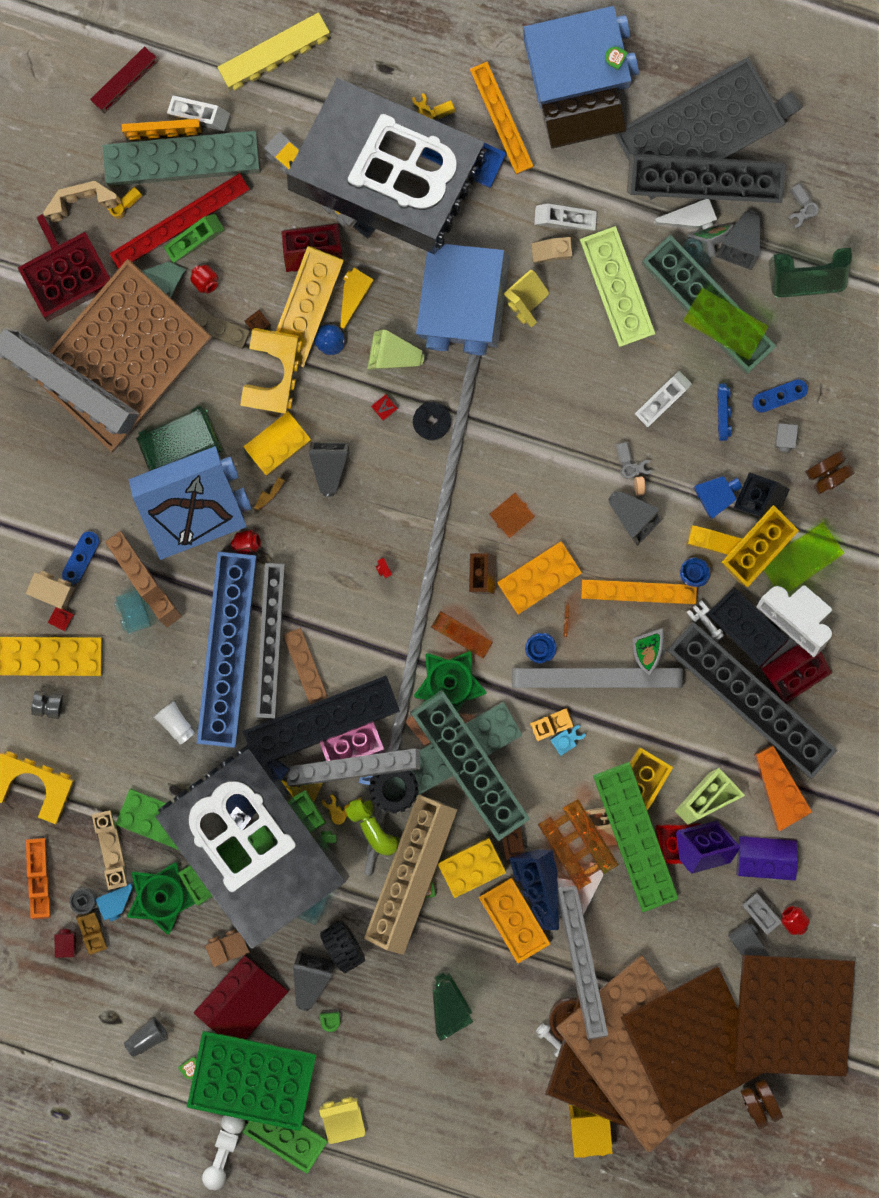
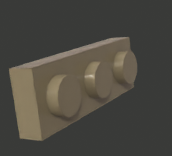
(222, 329)

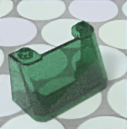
(813, 280)
(179, 439)
(450, 1007)

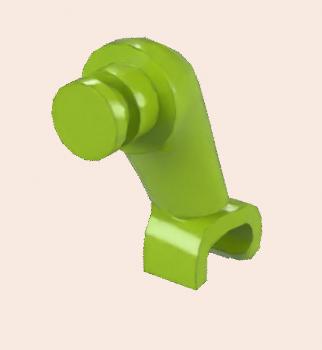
(380, 841)

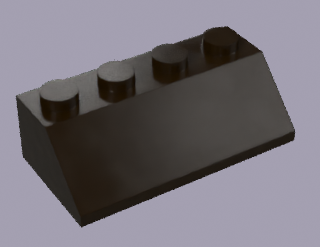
(583, 118)

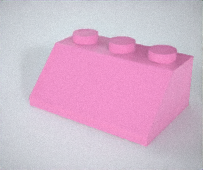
(353, 744)

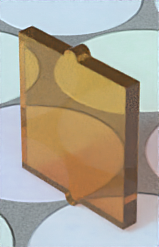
(512, 515)
(565, 619)

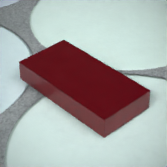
(47, 231)

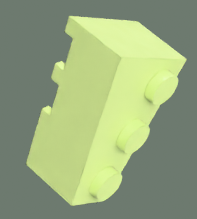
(710, 795)

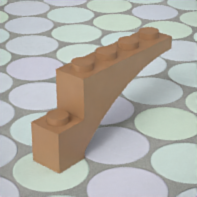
(143, 579)

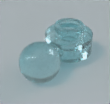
(702, 259)

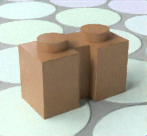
(226, 948)

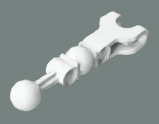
(214, 1176)

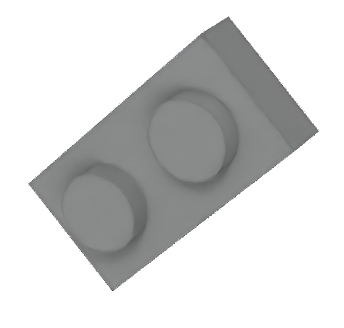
(761, 913)

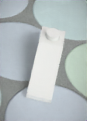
(208, 114)
(693, 216)
(565, 217)
(663, 398)

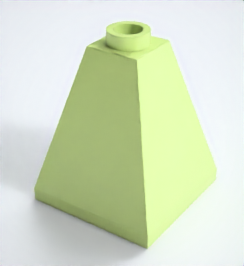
(392, 352)

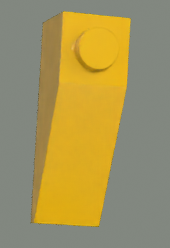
(354, 291)
(711, 540)

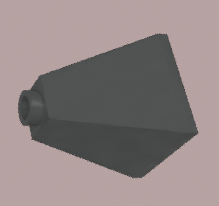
(742, 242)
(328, 464)
(635, 515)
(310, 978)

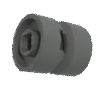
(46, 704)
(83, 900)

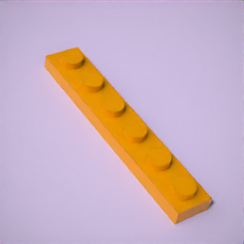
(501, 118)
(638, 592)

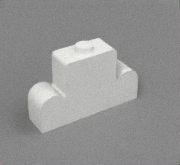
(798, 616)

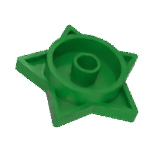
(455, 669)
(162, 912)

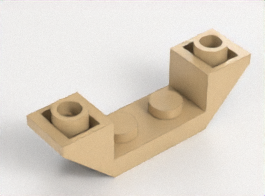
(57, 207)
(111, 849)

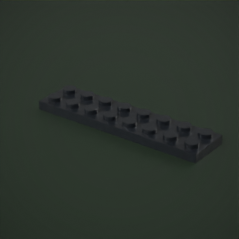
(323, 720)

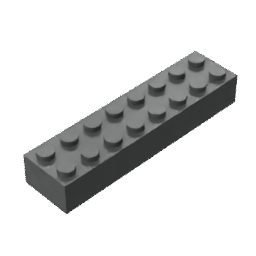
(706, 178)

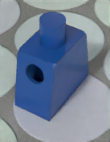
(717, 494)

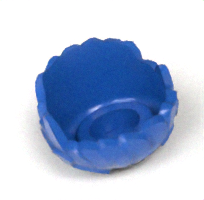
(329, 339)
(695, 572)
(540, 647)

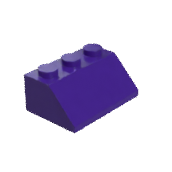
(706, 846)
(767, 858)

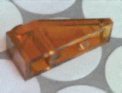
(461, 634)

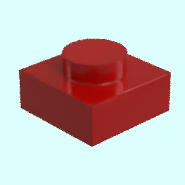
(383, 568)
(60, 619)

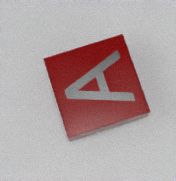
(384, 407)

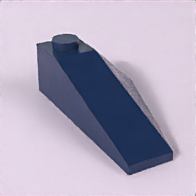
(240, 807)
(539, 879)

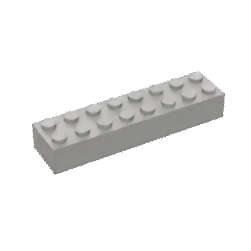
(67, 382)

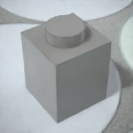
(785, 437)

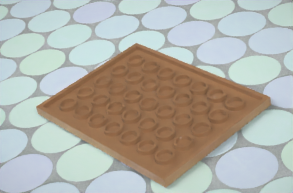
(130, 345)
(614, 1060)

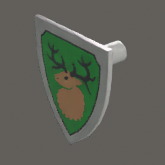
(712, 236)
(648, 650)

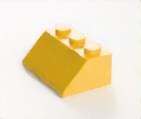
(277, 443)

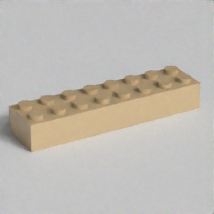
(410, 874)

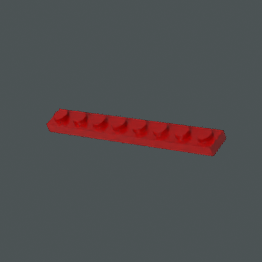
(180, 221)

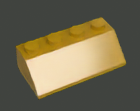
(759, 546)

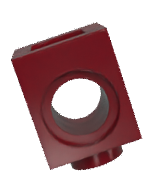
(65, 943)

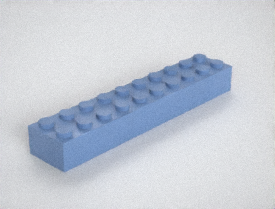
(227, 649)

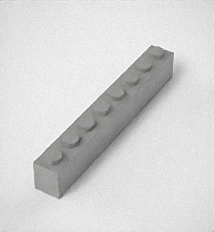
(270, 640)

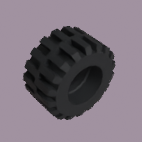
(399, 803)
(342, 946)

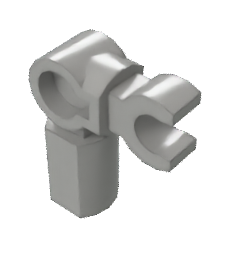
(809, 210)
(629, 470)

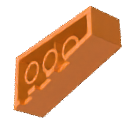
(783, 795)

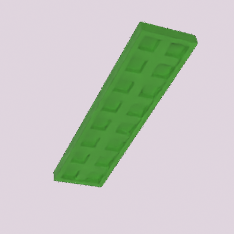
(635, 836)
(237, 857)

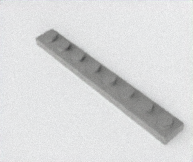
(354, 767)
(582, 963)

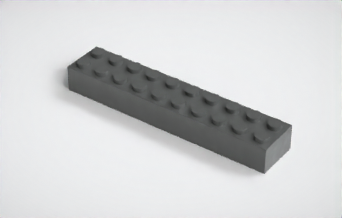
(751, 700)

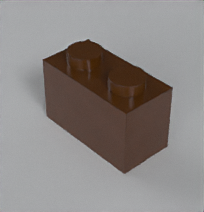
(482, 573)

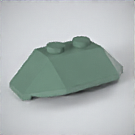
(166, 277)

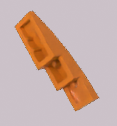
(38, 878)

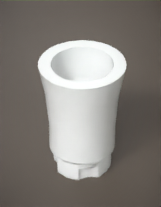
(174, 723)

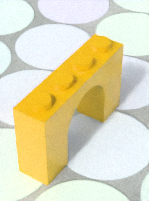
(285, 348)
(57, 785)

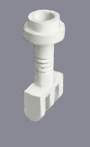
(701, 614)
(543, 1031)

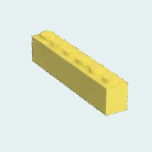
(274, 51)

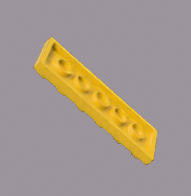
(309, 298)
(51, 656)

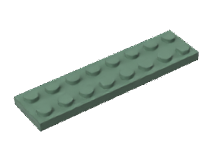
(491, 730)

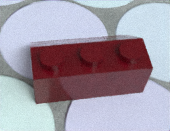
(320, 237)
(795, 672)

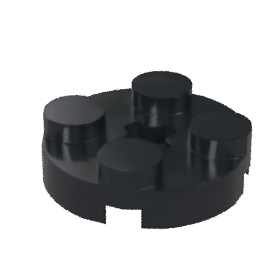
(438, 412)

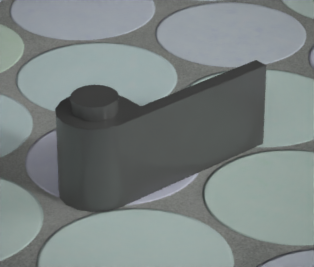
(746, 941)

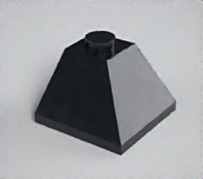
(760, 495)

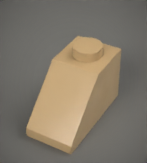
(552, 250)

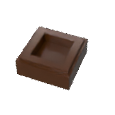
(258, 321)

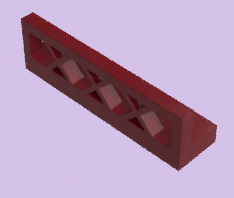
(124, 80)

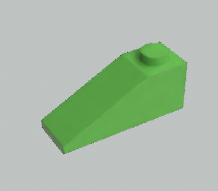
(194, 237)

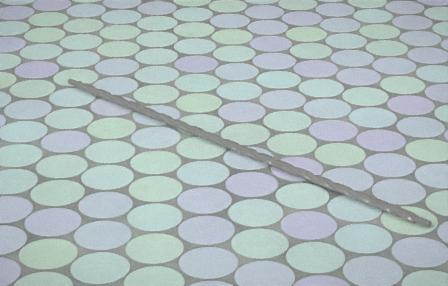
(428, 577)

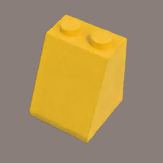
(589, 1133)

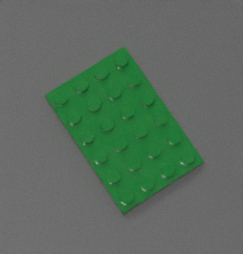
(251, 1080)

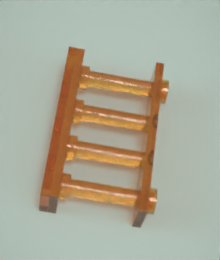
(590, 836)

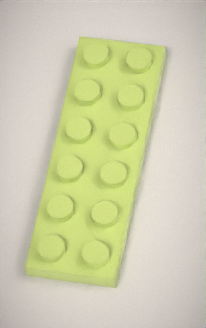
(617, 286)

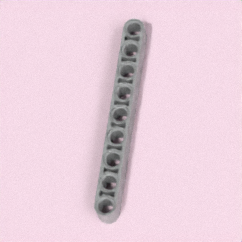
(596, 678)

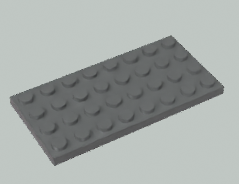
(708, 119)

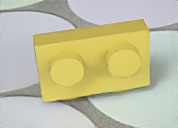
(525, 296)
(342, 1120)

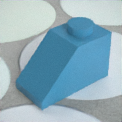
(114, 902)

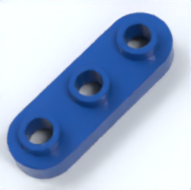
(773, 402)
(724, 412)
(84, 549)

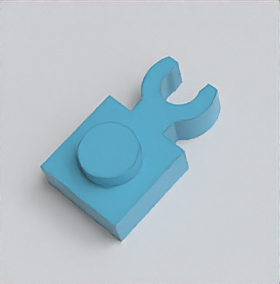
(564, 741)

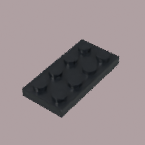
(747, 627)

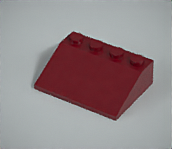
(65, 276)
(241, 1000)

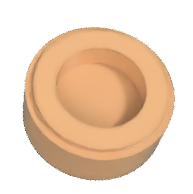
(639, 486)

